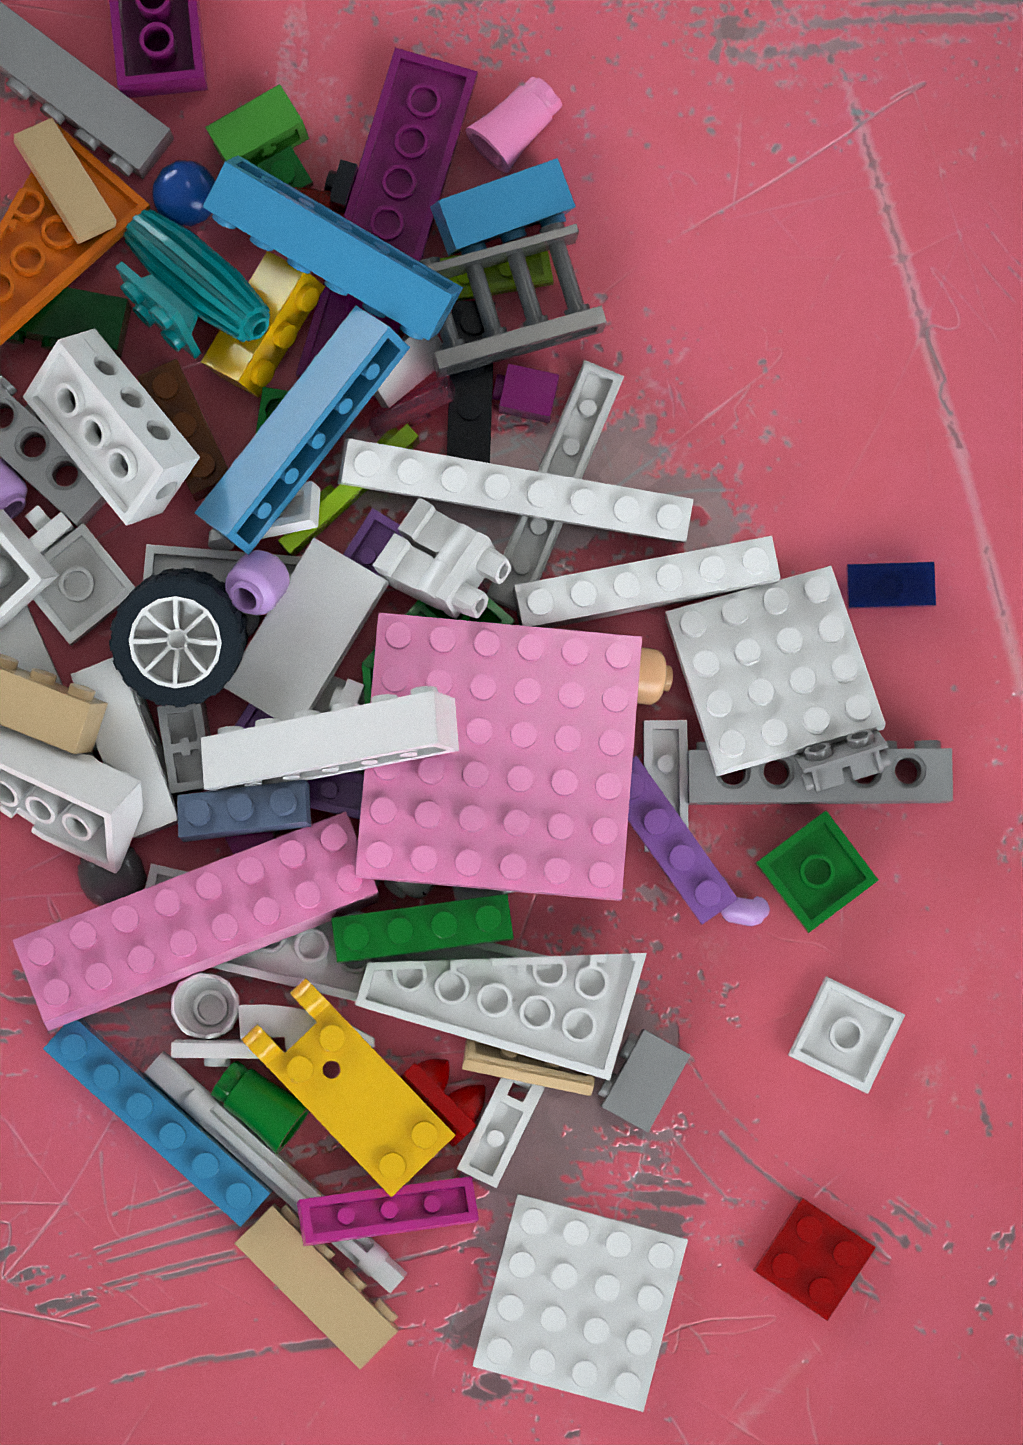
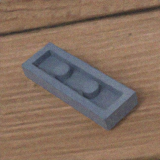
(244, 810)

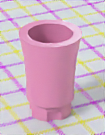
(514, 123)

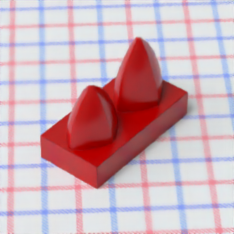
(456, 1110)

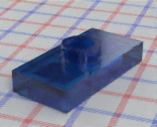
(891, 585)

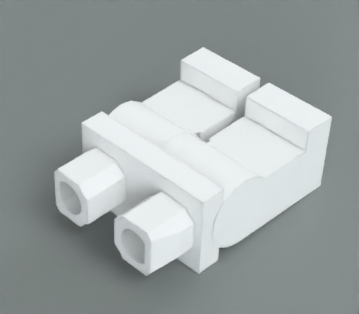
(441, 562)

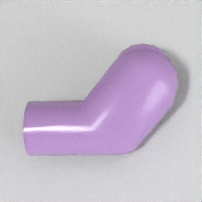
(746, 911)

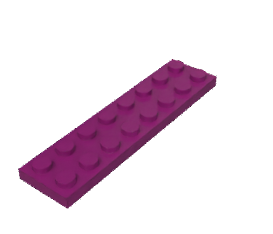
(400, 171)

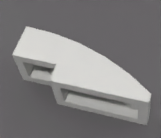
(281, 1022)

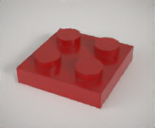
(814, 1259)

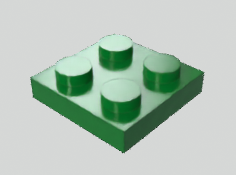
(817, 871)

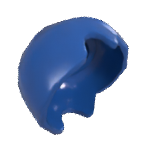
(182, 191)

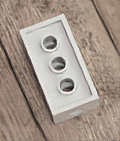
(110, 426)

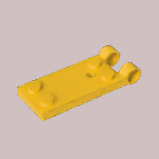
(362, 1107)

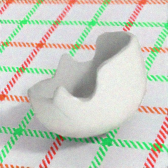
(205, 1006)

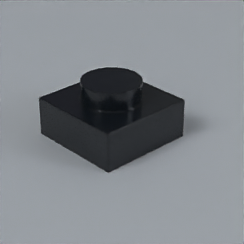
(340, 185)

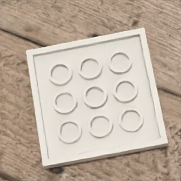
(774, 670)
(580, 1302)

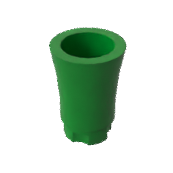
(260, 1105)

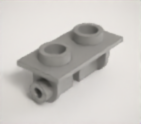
(823, 762)

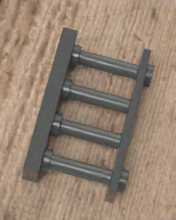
(537, 330)

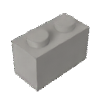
(644, 1079)

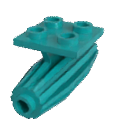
(186, 284)

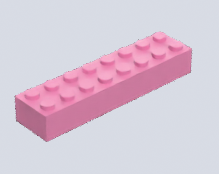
(194, 921)

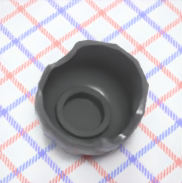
(105, 886)

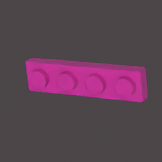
(377, 1214)

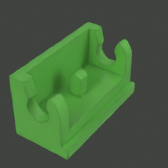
(259, 128)

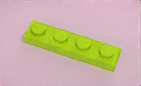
(337, 500)

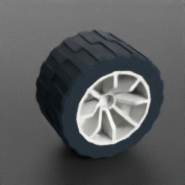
(178, 637)

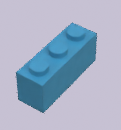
(503, 208)

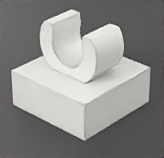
(49, 531)

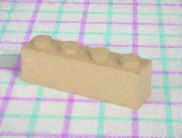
(48, 710)
(318, 1285)

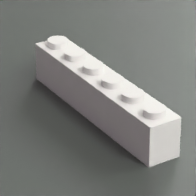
(646, 584)
(332, 741)

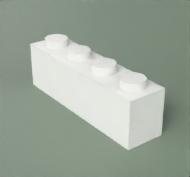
(132, 744)

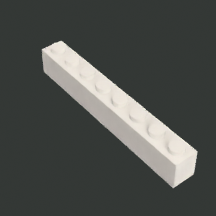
(515, 491)

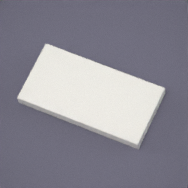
(307, 633)

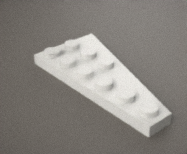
(539, 1007)

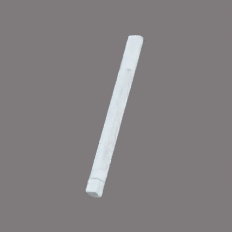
(263, 1161)

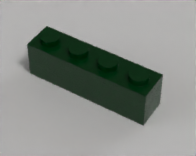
(78, 312)

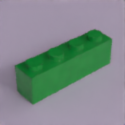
(422, 928)

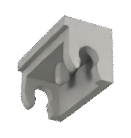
(181, 741)

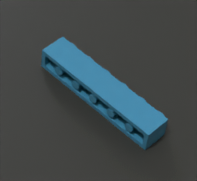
(331, 248)
(302, 429)
(158, 1120)

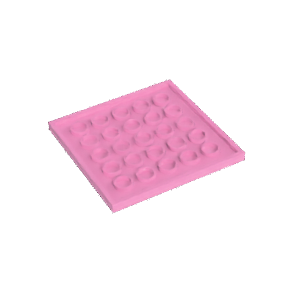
(538, 767)

